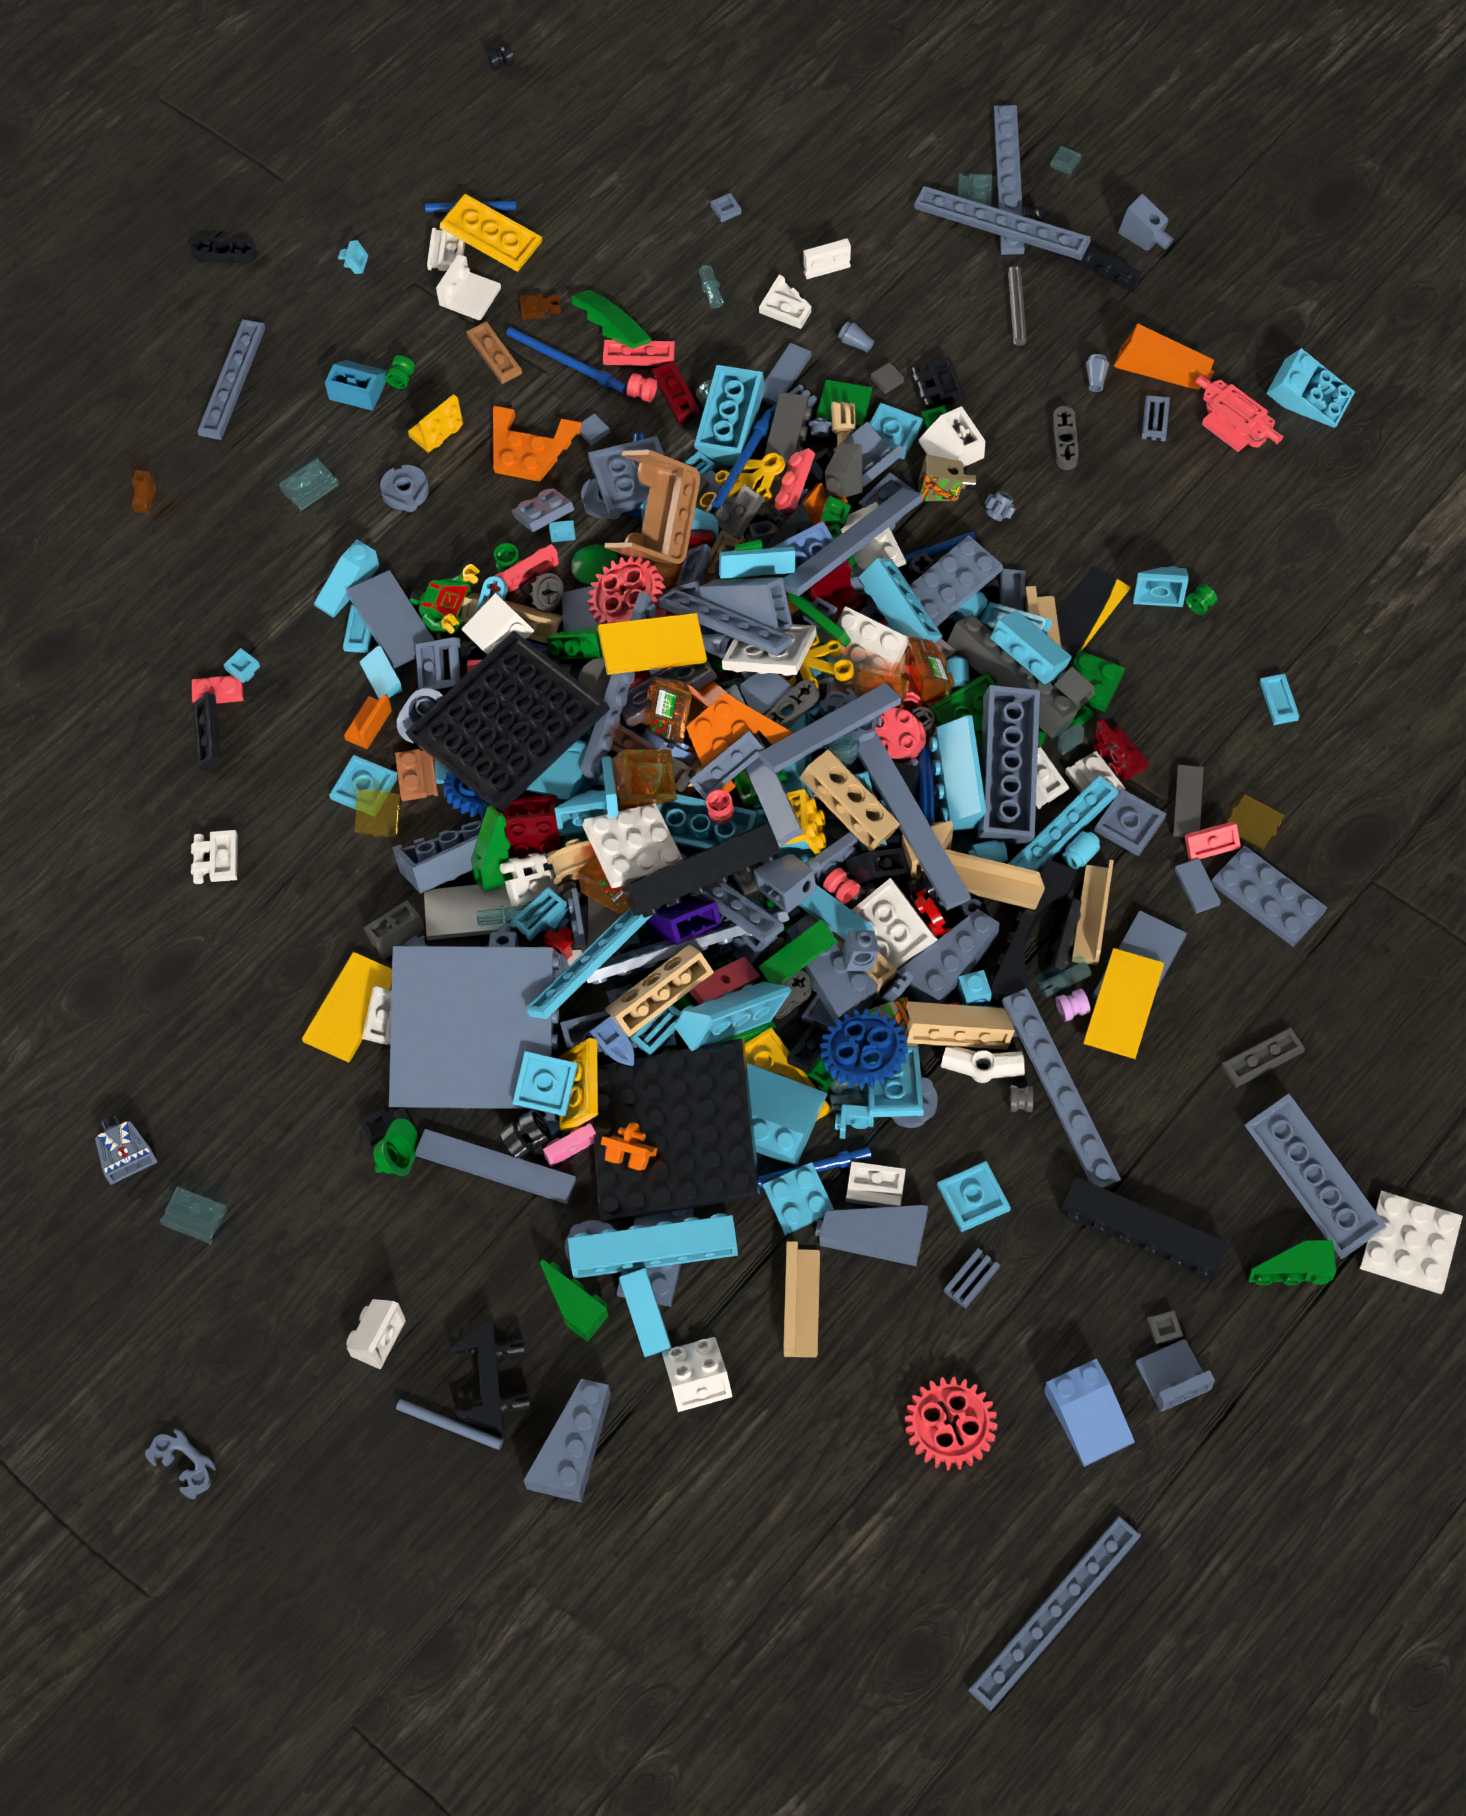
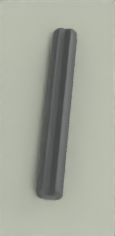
(1017, 306)

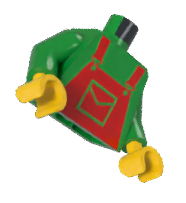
(444, 600)

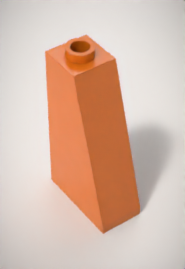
(1162, 359)

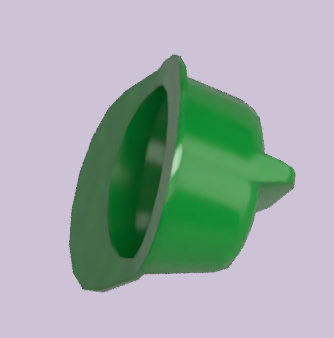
(397, 1149)

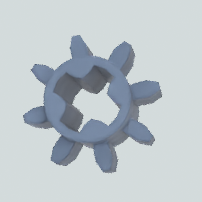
(999, 506)

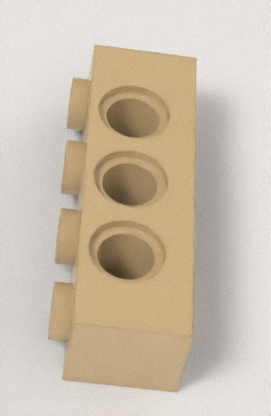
(837, 798)
(659, 990)

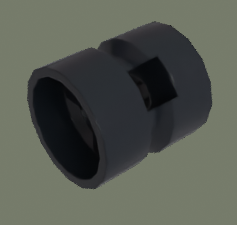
(523, 1135)

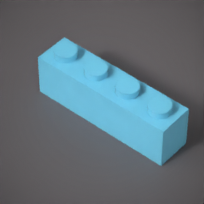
(898, 601)

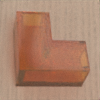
(144, 491)

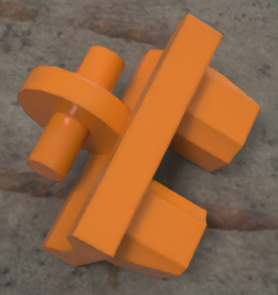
(617, 1146)

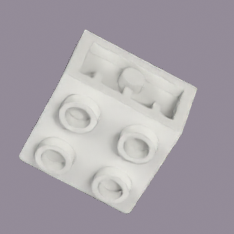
(466, 291)
(697, 1374)

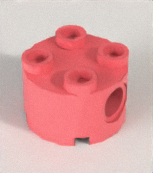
(901, 734)

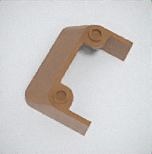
(668, 509)

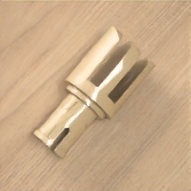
(843, 420)

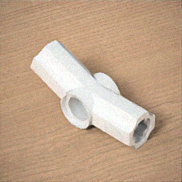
(1000, 1064)

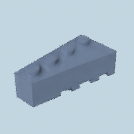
(950, 956)
(837, 988)
(569, 1450)

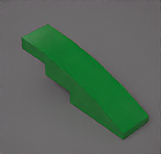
(614, 321)

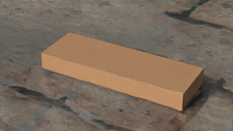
(494, 352)

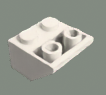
(954, 438)

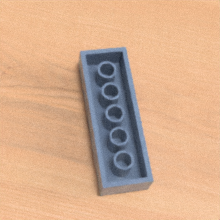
(1009, 764)

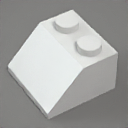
(494, 623)
(376, 1332)

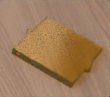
(377, 813)
(1256, 821)

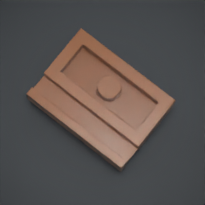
(416, 774)

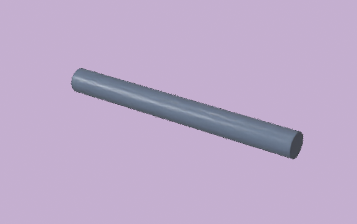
(449, 1424)

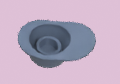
(415, 708)

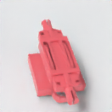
(1236, 416)

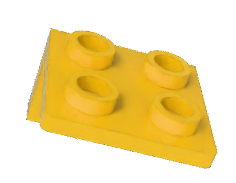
(438, 425)
(810, 819)

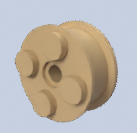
(570, 860)

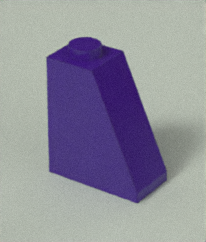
(684, 921)

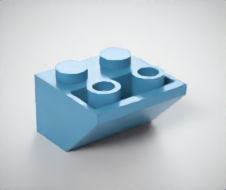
(355, 384)

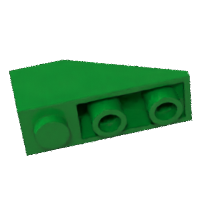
(575, 644)
(491, 851)
(1303, 1262)
(578, 1308)

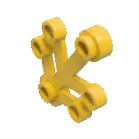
(766, 468)
(841, 669)

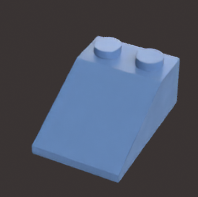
(806, 545)
(1089, 1412)

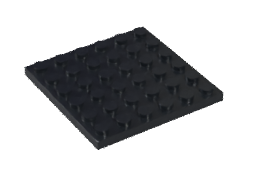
(507, 721)
(696, 1117)

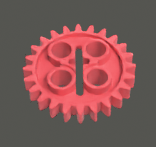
(621, 587)
(927, 1432)

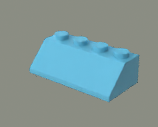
(730, 413)
(958, 774)
(691, 826)
(730, 1014)

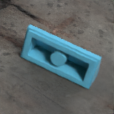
(380, 673)

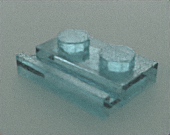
(975, 188)
(308, 484)
(193, 1215)

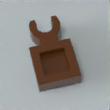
(535, 306)

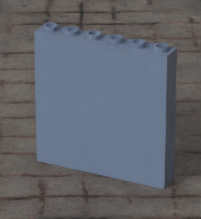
(466, 1023)

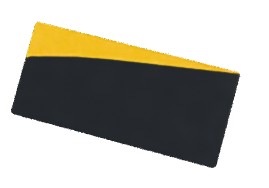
(1088, 608)

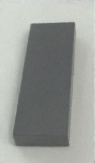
(1188, 800)
(1263, 1057)

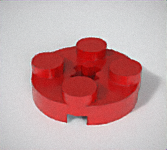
(933, 912)

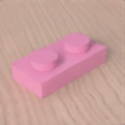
(563, 1148)

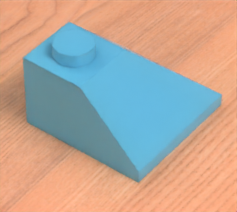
(1161, 587)
(574, 811)

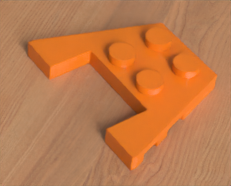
(527, 454)
(726, 723)

